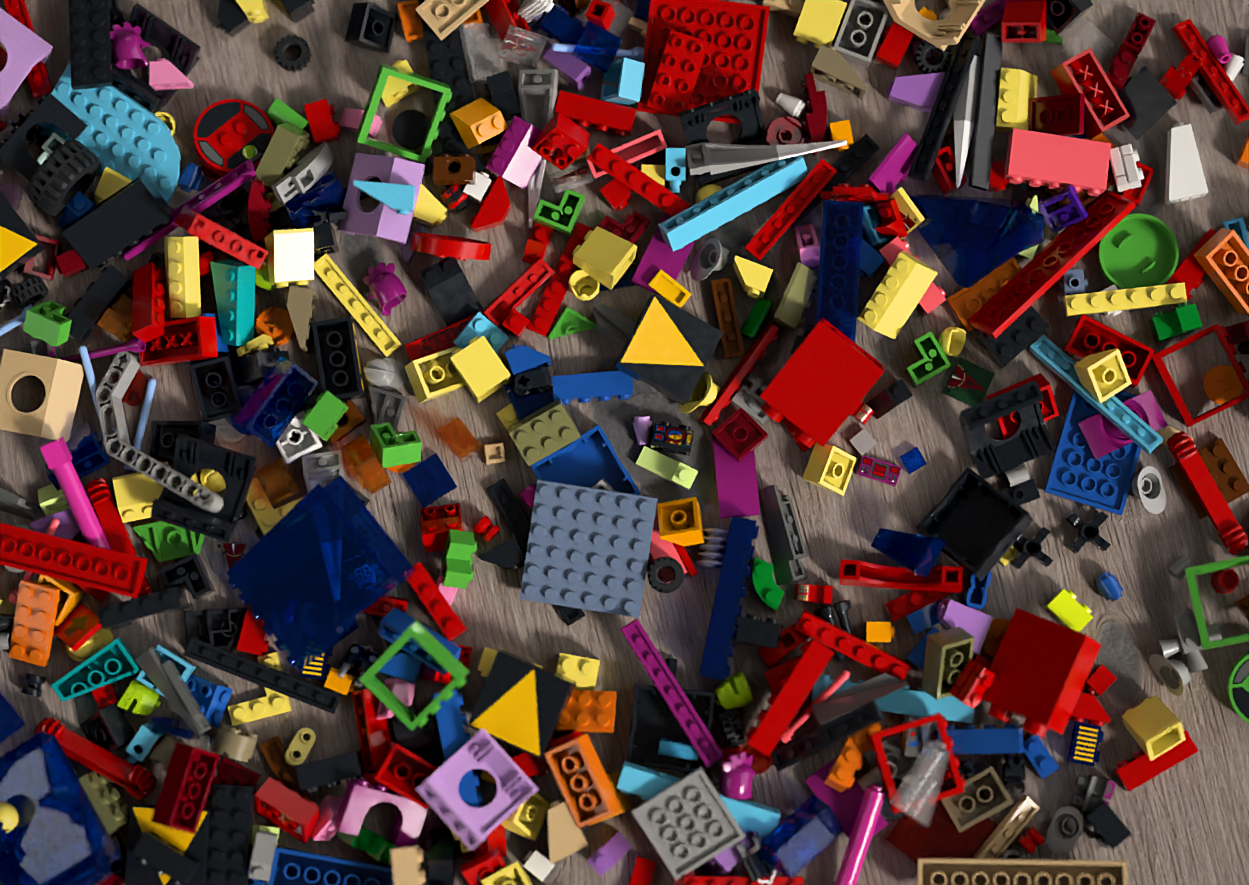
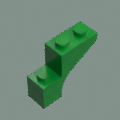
(371, 843)

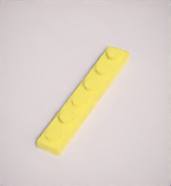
(1125, 299)
(356, 305)

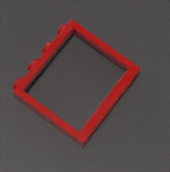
(221, 237)
(1230, 352)
(883, 766)

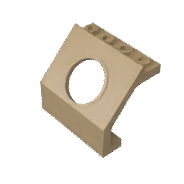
(941, 32)
(62, 387)

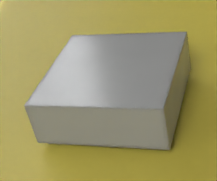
(862, 442)

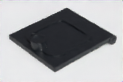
(1145, 102)

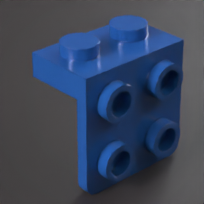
(210, 697)

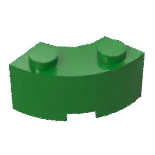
(764, 584)

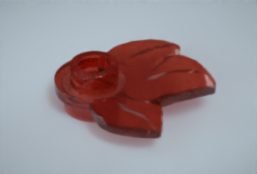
(136, 386)

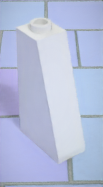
(1183, 166)

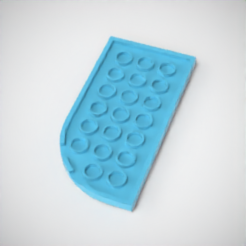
(121, 134)

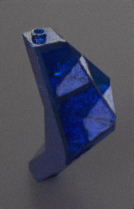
(977, 233)

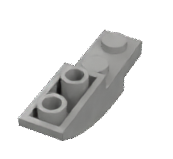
(305, 175)

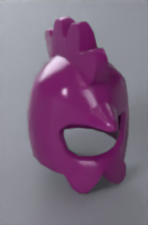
(127, 47)
(385, 287)
(737, 776)

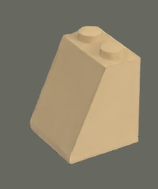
(563, 832)

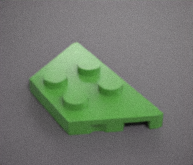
(169, 541)

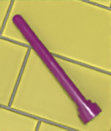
(134, 345)

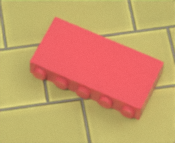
(1057, 161)

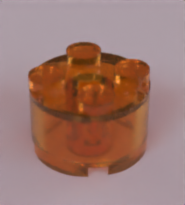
(277, 481)

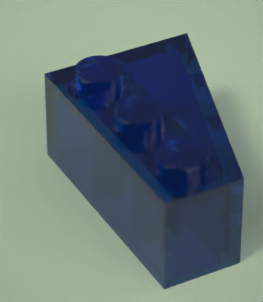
(560, 25)
(323, 193)
(87, 454)
(910, 550)

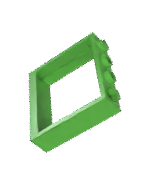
(373, 102)
(1207, 568)
(438, 652)

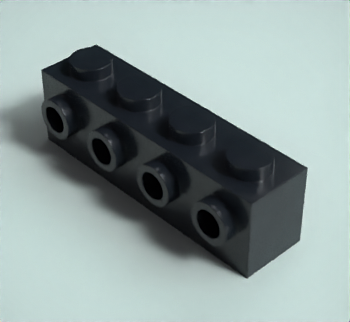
(97, 300)

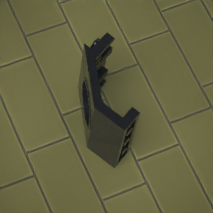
(176, 48)
(741, 105)
(1024, 444)
(195, 455)

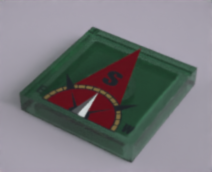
(968, 382)

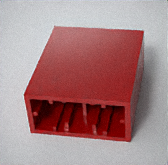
(821, 384)
(1039, 673)

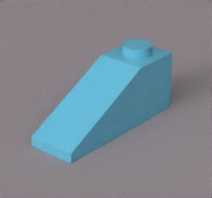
(395, 196)

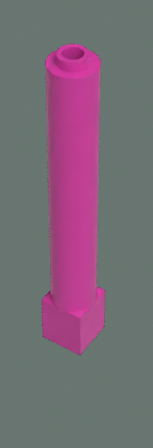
(59, 460)
(861, 835)

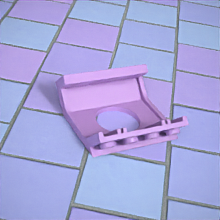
(23, 52)
(381, 221)
(472, 823)

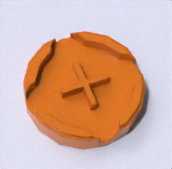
(275, 323)

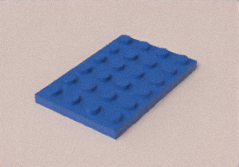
(1086, 480)

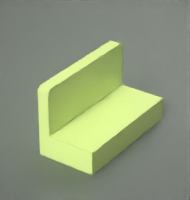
(52, 500)

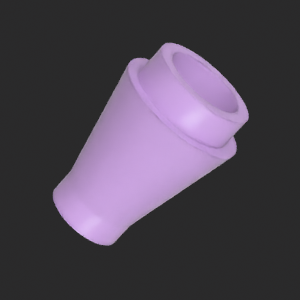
(642, 428)

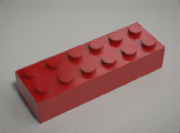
(789, 697)

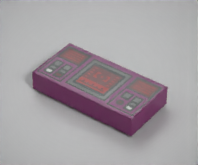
(879, 470)

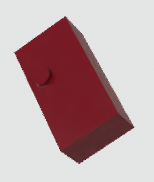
(185, 788)

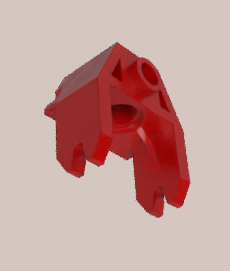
(1178, 78)

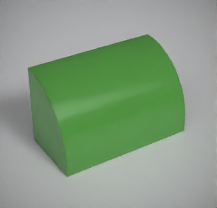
(280, 113)

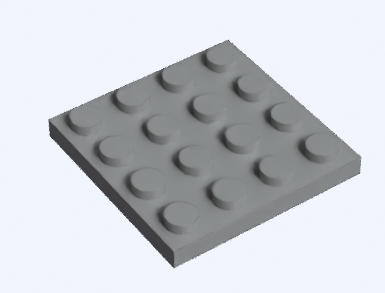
(688, 823)

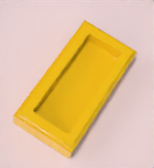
(669, 289)

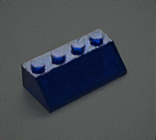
(276, 401)
(800, 837)

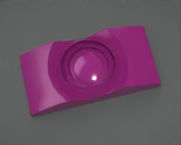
(1105, 437)

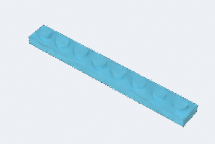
(1111, 408)

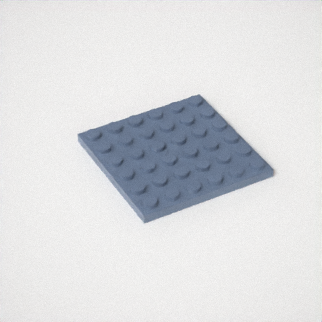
(588, 548)

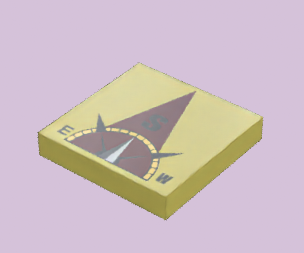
(910, 214)

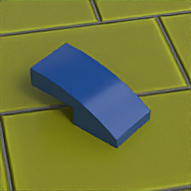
(923, 618)

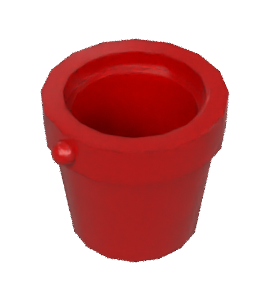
(1224, 581)

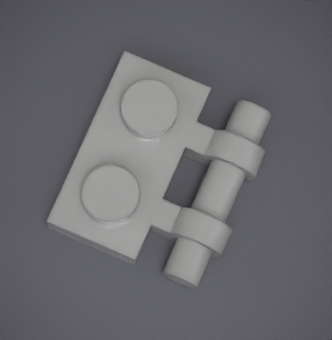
(751, 402)

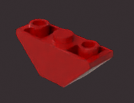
(493, 207)
(790, 640)

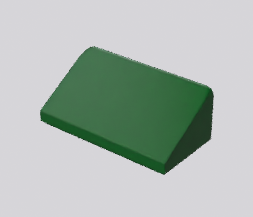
(756, 318)

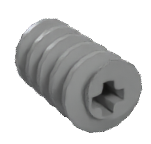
(711, 548)

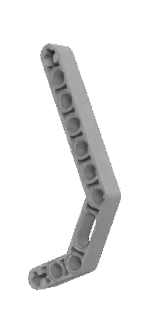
(125, 367)

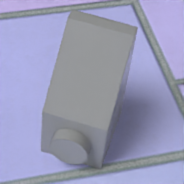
(263, 855)

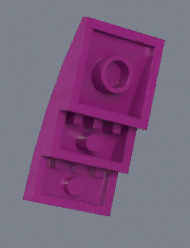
(659, 257)
(735, 483)
(844, 804)

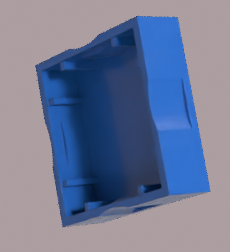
(586, 463)

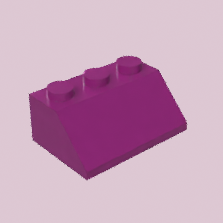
(514, 154)
(894, 166)

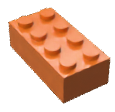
(1227, 264)
(582, 780)

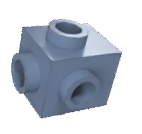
(1075, 277)

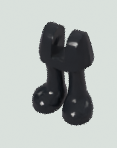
(841, 609)

